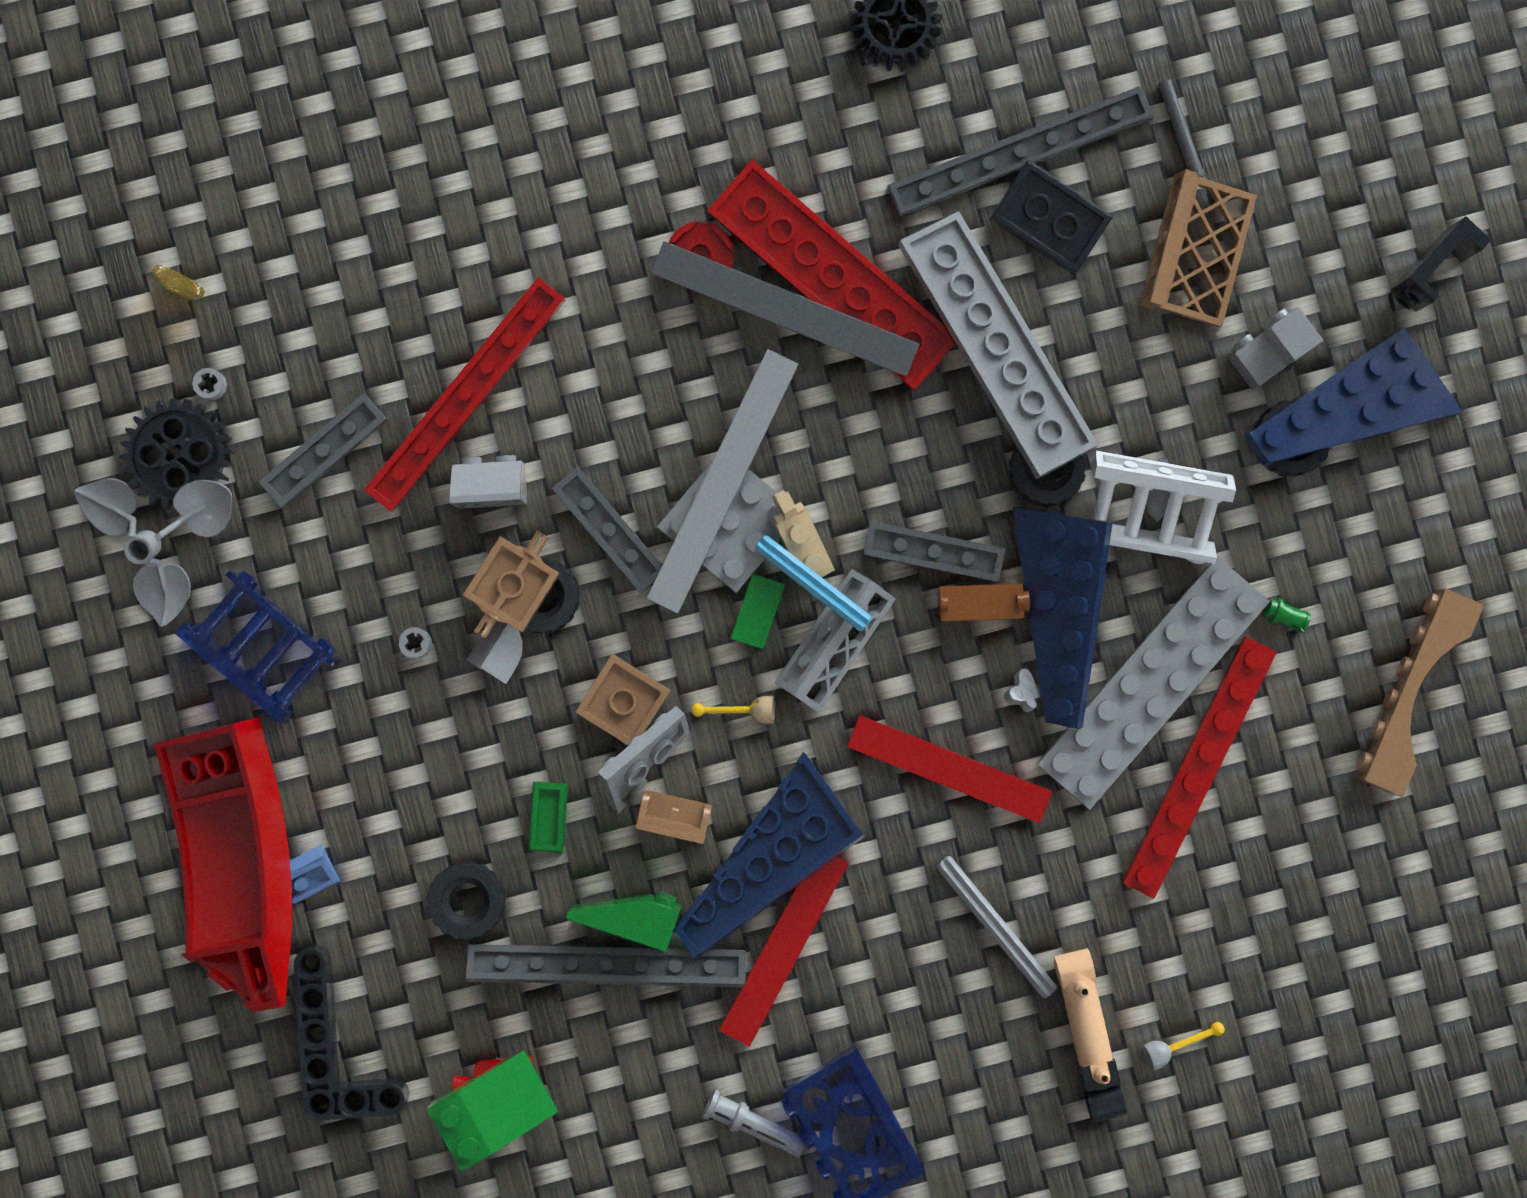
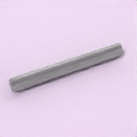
(996, 927)

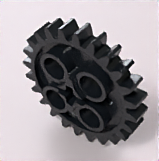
(197, 430)

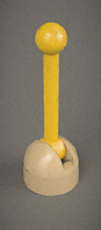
(761, 709)

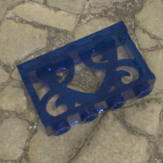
(855, 1081)

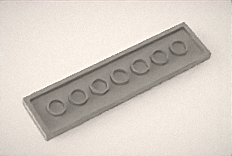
(997, 345)
(1153, 682)

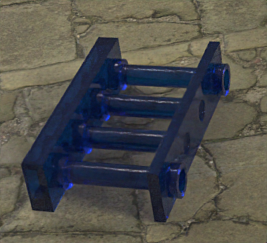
(226, 658)

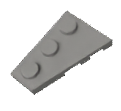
(632, 765)

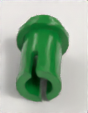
(1286, 615)

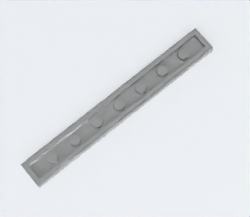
(722, 481)

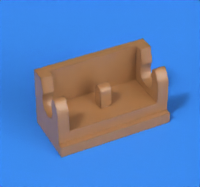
(674, 816)

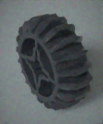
(908, 28)

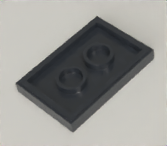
(1051, 217)

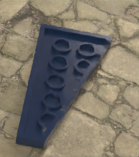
(1065, 578)

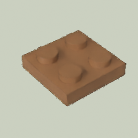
(622, 700)

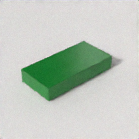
(757, 611)
(548, 817)

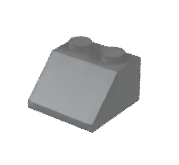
(488, 484)

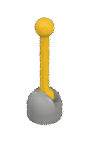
(1159, 1053)

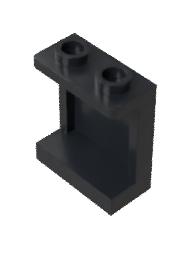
(1460, 239)

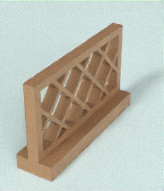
(1171, 238)

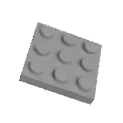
(749, 519)

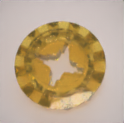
(177, 282)

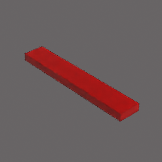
(949, 769)
(781, 952)

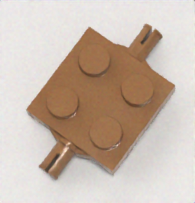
(511, 584)

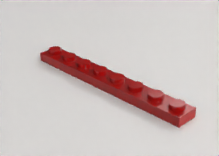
(465, 394)
(1198, 767)

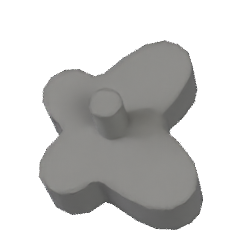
(1024, 692)

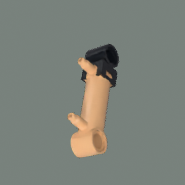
(1094, 1055)

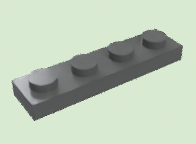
(323, 450)
(608, 529)
(934, 551)

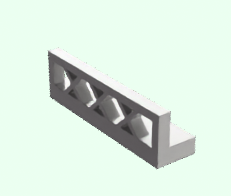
(831, 637)

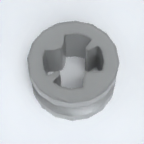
(219, 387)
(425, 644)

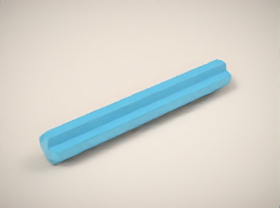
(813, 583)

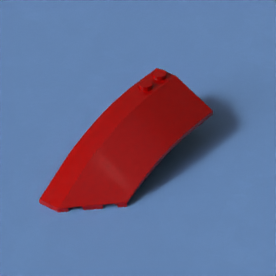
(232, 858)

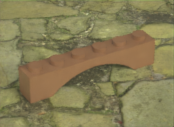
(1390, 757)

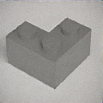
(1283, 342)

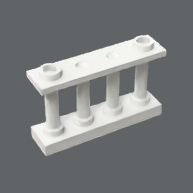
(1179, 482)

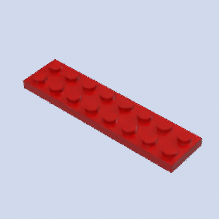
(826, 265)

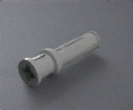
(739, 1117)

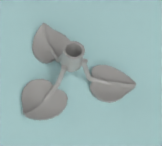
(157, 588)

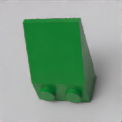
(636, 918)
(491, 1110)

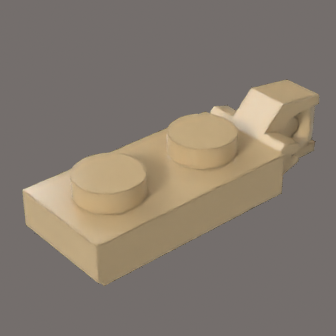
(800, 534)

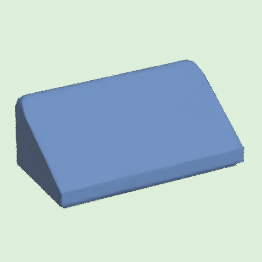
(311, 874)

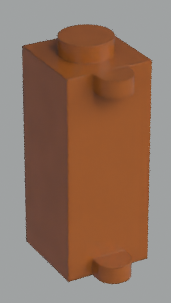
(982, 602)

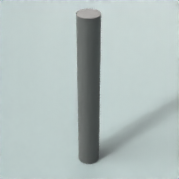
(1180, 127)

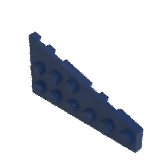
(1368, 398)
(781, 848)

